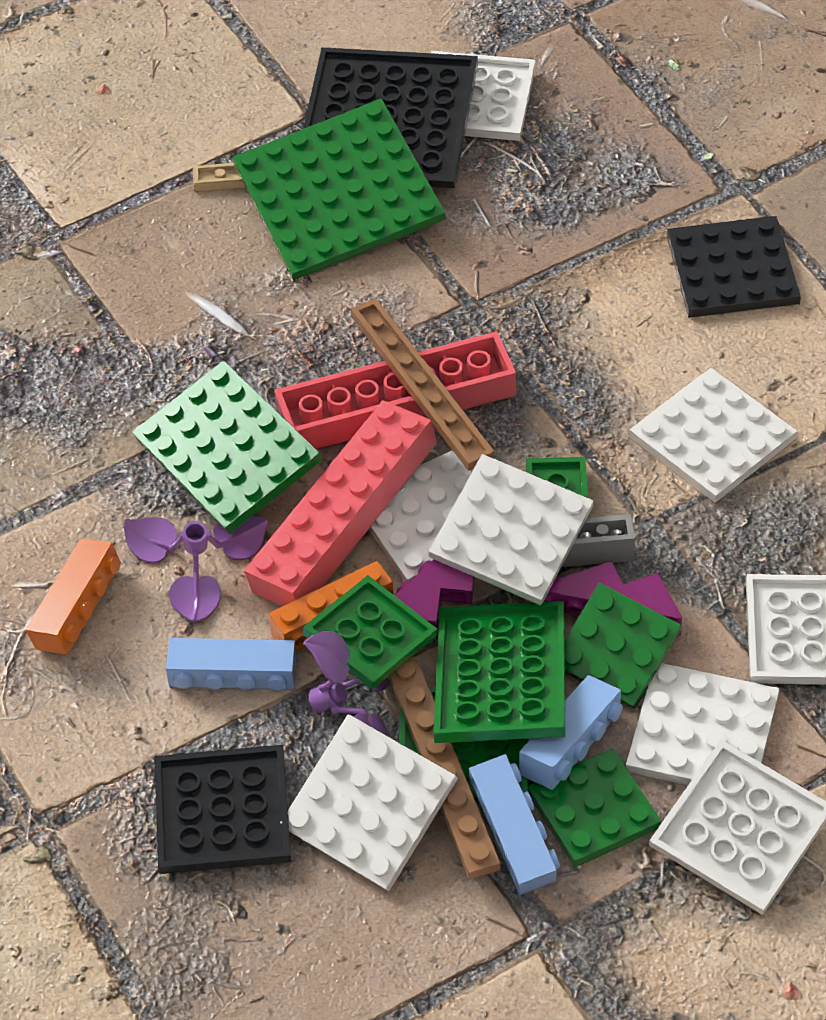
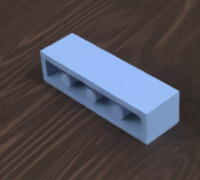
(231, 663)
(587, 716)
(513, 824)

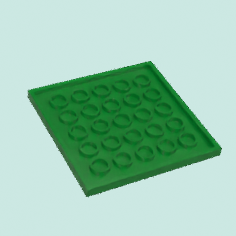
(338, 189)

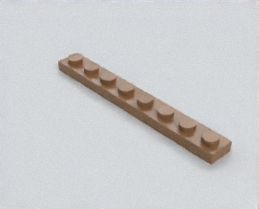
(421, 383)
(459, 807)

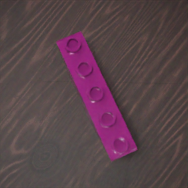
(434, 585)
(578, 588)

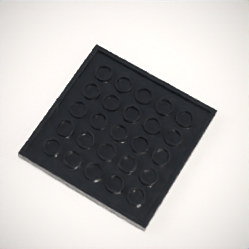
(422, 91)

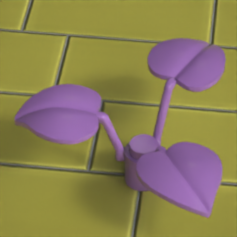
(193, 596)
(332, 658)

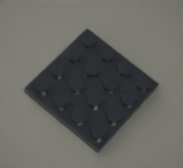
(733, 266)
(221, 809)

